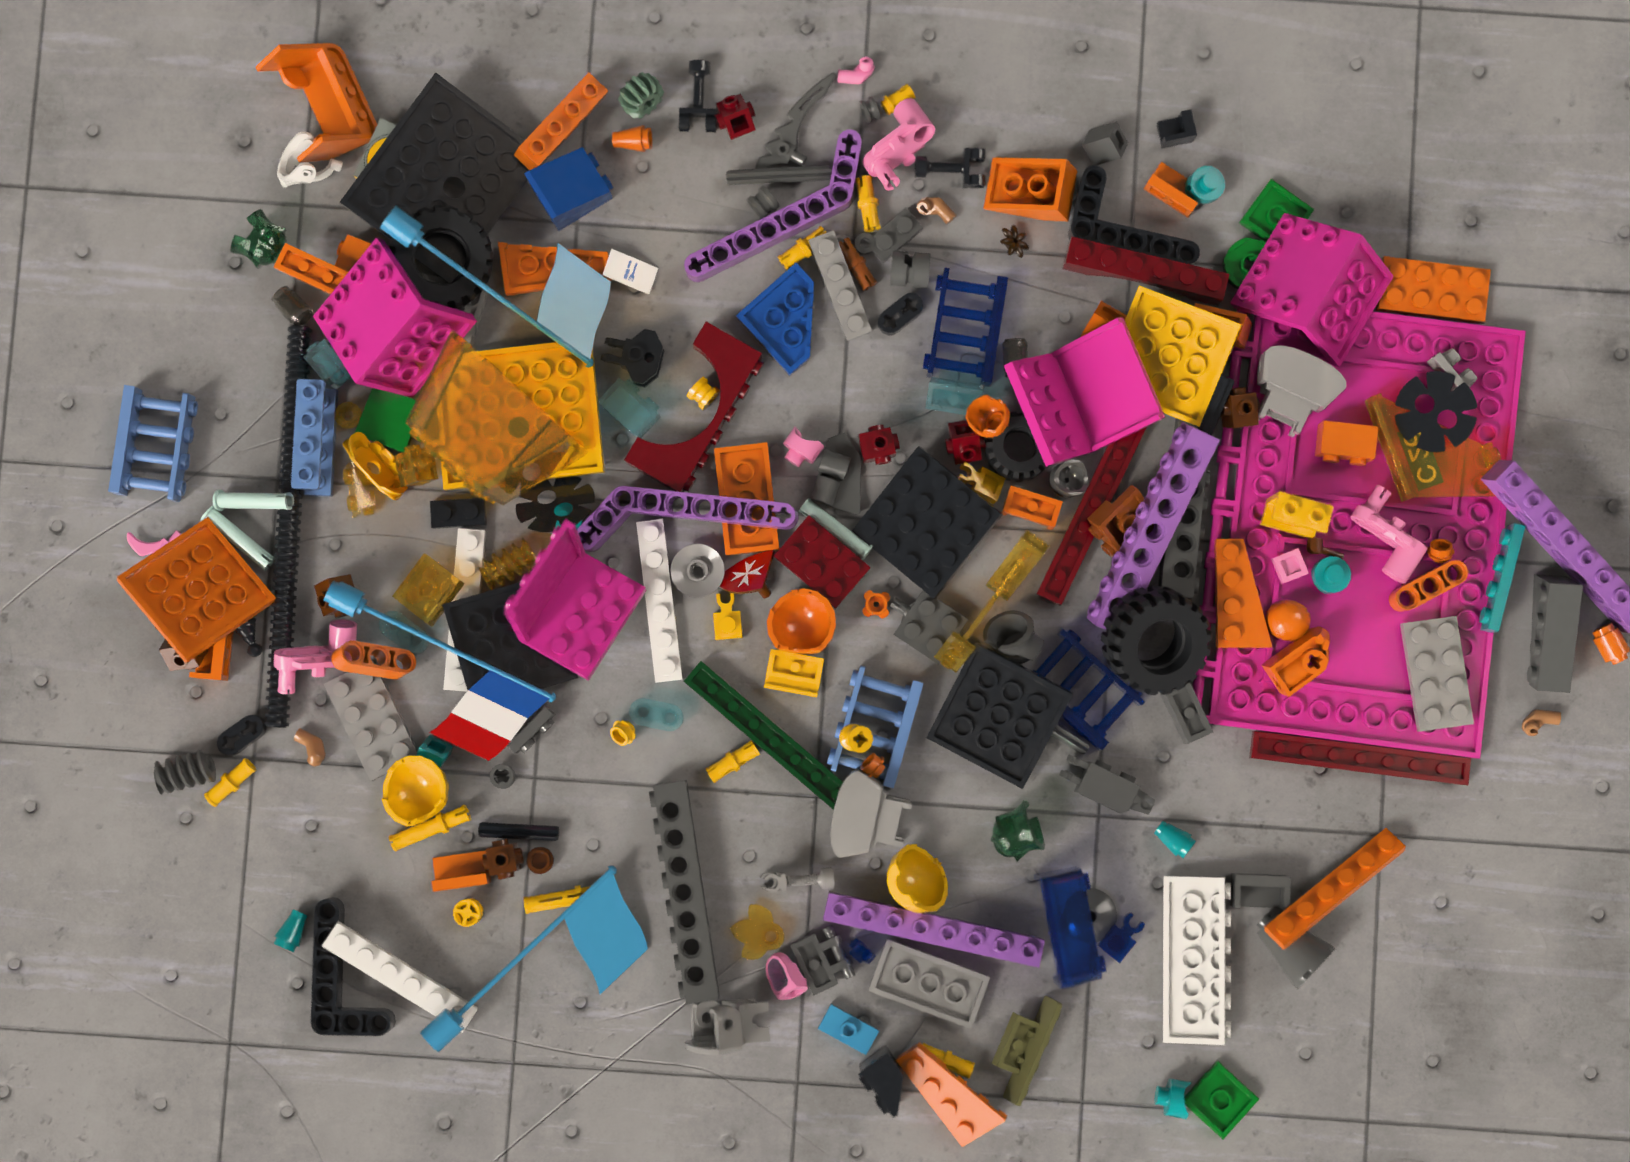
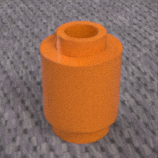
(1611, 643)

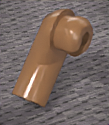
(935, 206)
(1537, 718)
(314, 746)

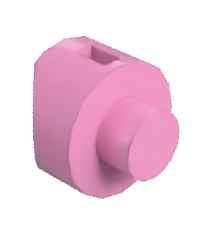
(801, 449)

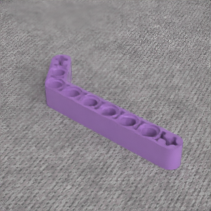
(777, 219)
(690, 511)

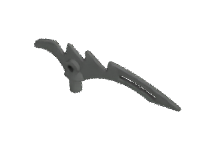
(784, 148)

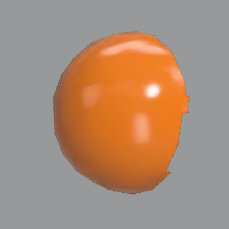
(801, 622)

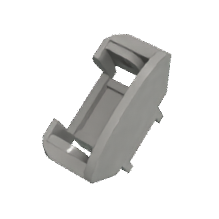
(1295, 385)
(865, 816)
(713, 1038)

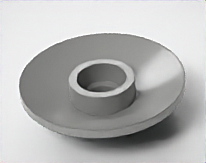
(697, 556)

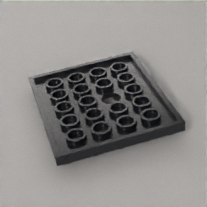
(438, 140)

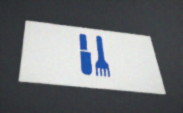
(630, 271)

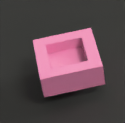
(1289, 566)

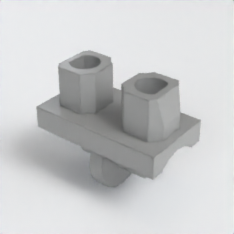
(1444, 363)

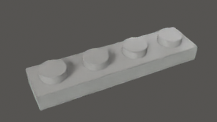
(840, 285)

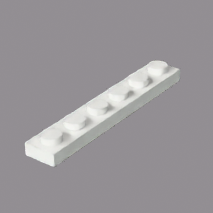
(469, 556)
(659, 600)
(394, 973)

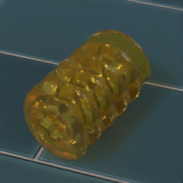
(508, 564)

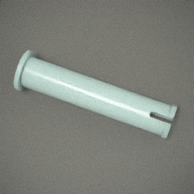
(240, 500)
(838, 530)
(239, 539)

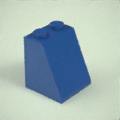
(570, 187)

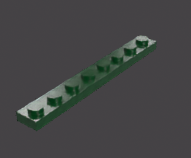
(764, 733)

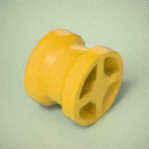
(703, 393)
(849, 736)
(461, 916)

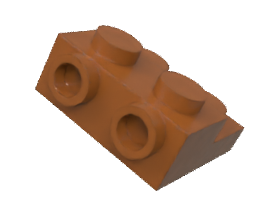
(1113, 519)

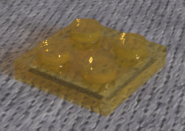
(427, 589)

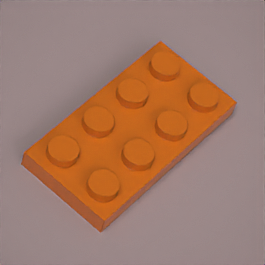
(1436, 290)
(746, 474)

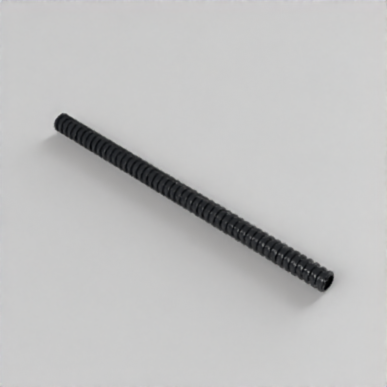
(287, 531)

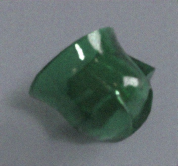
(263, 242)
(1016, 834)

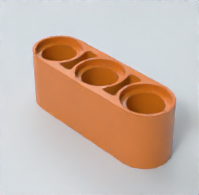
(1440, 581)
(362, 662)

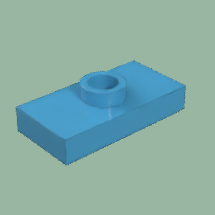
(848, 1029)

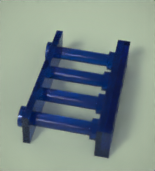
(991, 318)
(1076, 715)

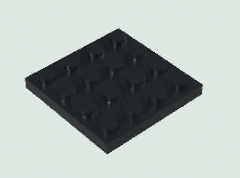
(927, 522)
(483, 631)
(999, 715)

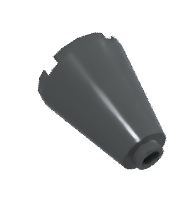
(1301, 957)

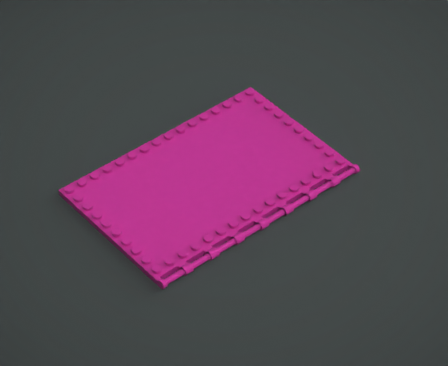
(1366, 681)

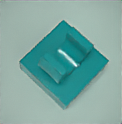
(435, 750)

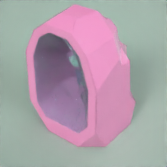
(784, 977)

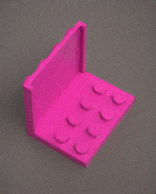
(1315, 283)
(385, 326)
(1085, 393)
(572, 604)

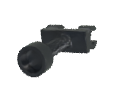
(699, 70)
(975, 181)

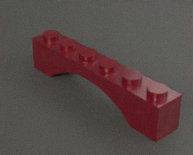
(1178, 277)

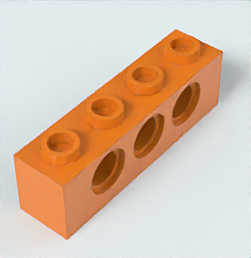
(561, 122)

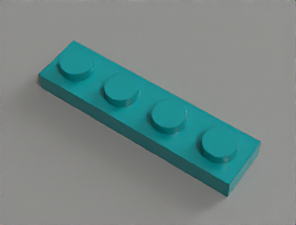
(1504, 568)

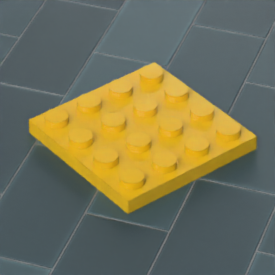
(1180, 351)

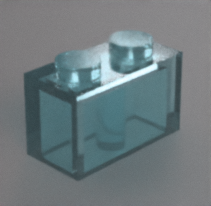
(327, 364)
(952, 395)
(630, 408)

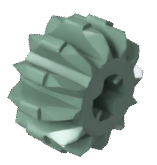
(641, 95)

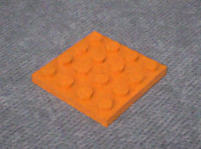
(196, 589)

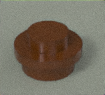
(540, 860)

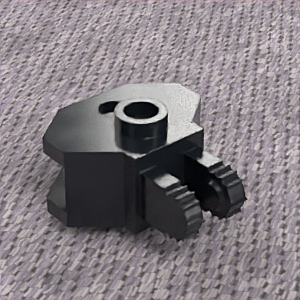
(635, 354)

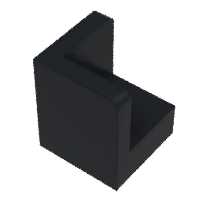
(1177, 130)

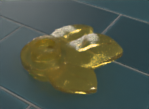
(753, 932)

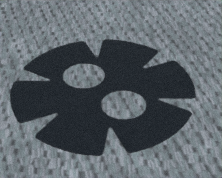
(1439, 388)
(544, 513)

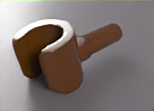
(1315, 546)

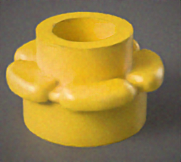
(623, 732)

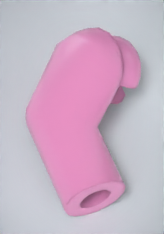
(858, 74)

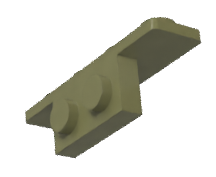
(1023, 1047)

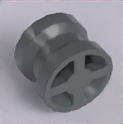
(763, 202)

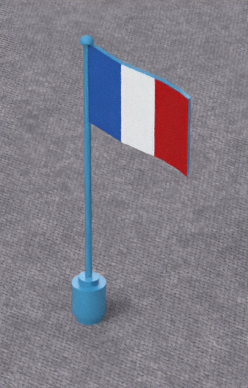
(488, 711)

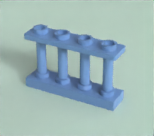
(130, 428)
(314, 438)
(903, 720)

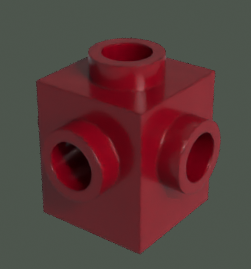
(735, 116)
(964, 443)
(871, 452)

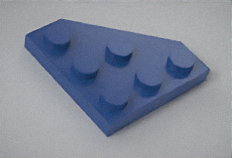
(783, 318)

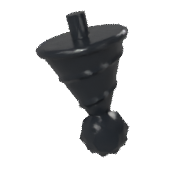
(247, 633)

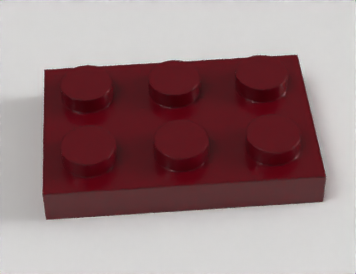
(822, 561)

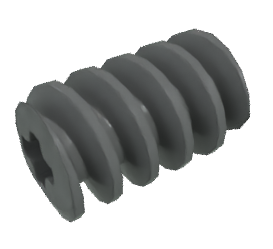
(184, 773)

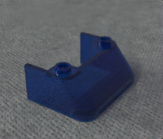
(1070, 927)

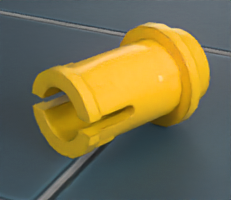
(890, 102)

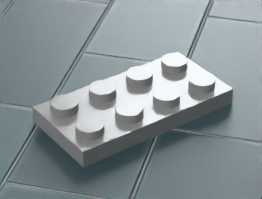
(1436, 673)
(371, 721)
(929, 983)

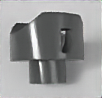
(1069, 478)

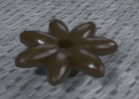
(1014, 241)

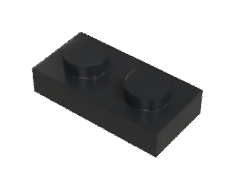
(458, 513)

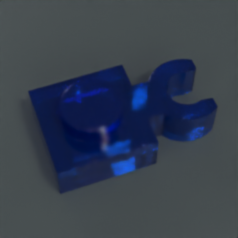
(1118, 940)
(860, 951)

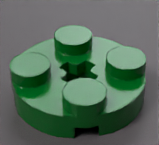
(1234, 259)

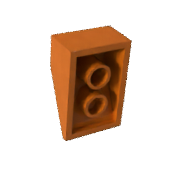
(1031, 188)

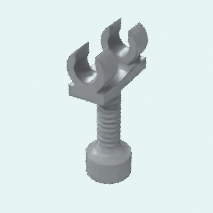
(781, 881)

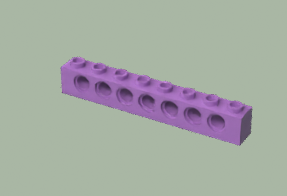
(1165, 520)
(1561, 540)
(934, 929)

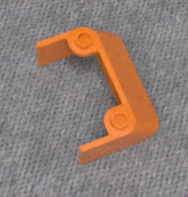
(332, 93)

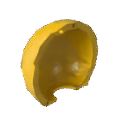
(414, 790)
(917, 880)

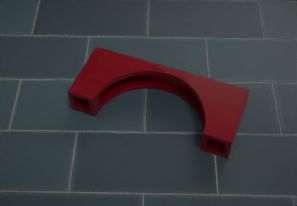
(677, 463)

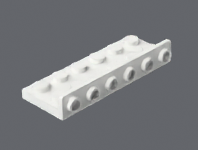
(1196, 960)

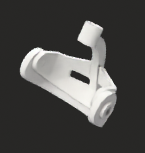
(304, 171)

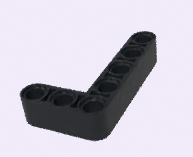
(1121, 233)
(334, 980)

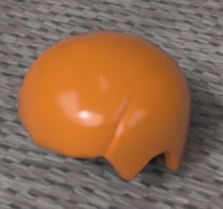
(988, 416)
(1288, 620)

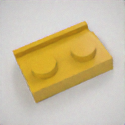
(793, 673)

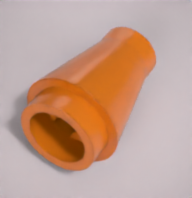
(635, 138)

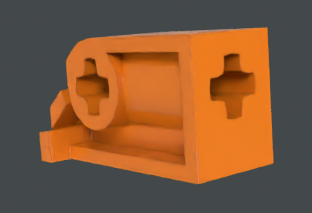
(1290, 666)

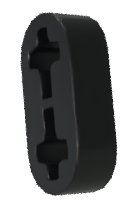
(904, 319)
(245, 739)

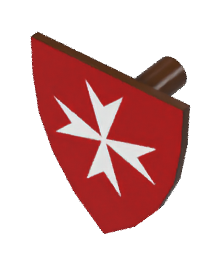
(749, 575)

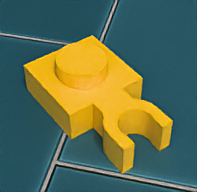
(983, 481)
(727, 622)

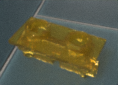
(358, 499)

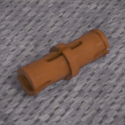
(857, 265)

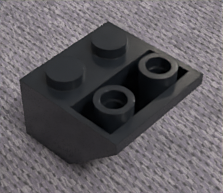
(885, 1078)

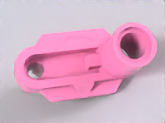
(900, 144)
(1407, 549)
(312, 657)

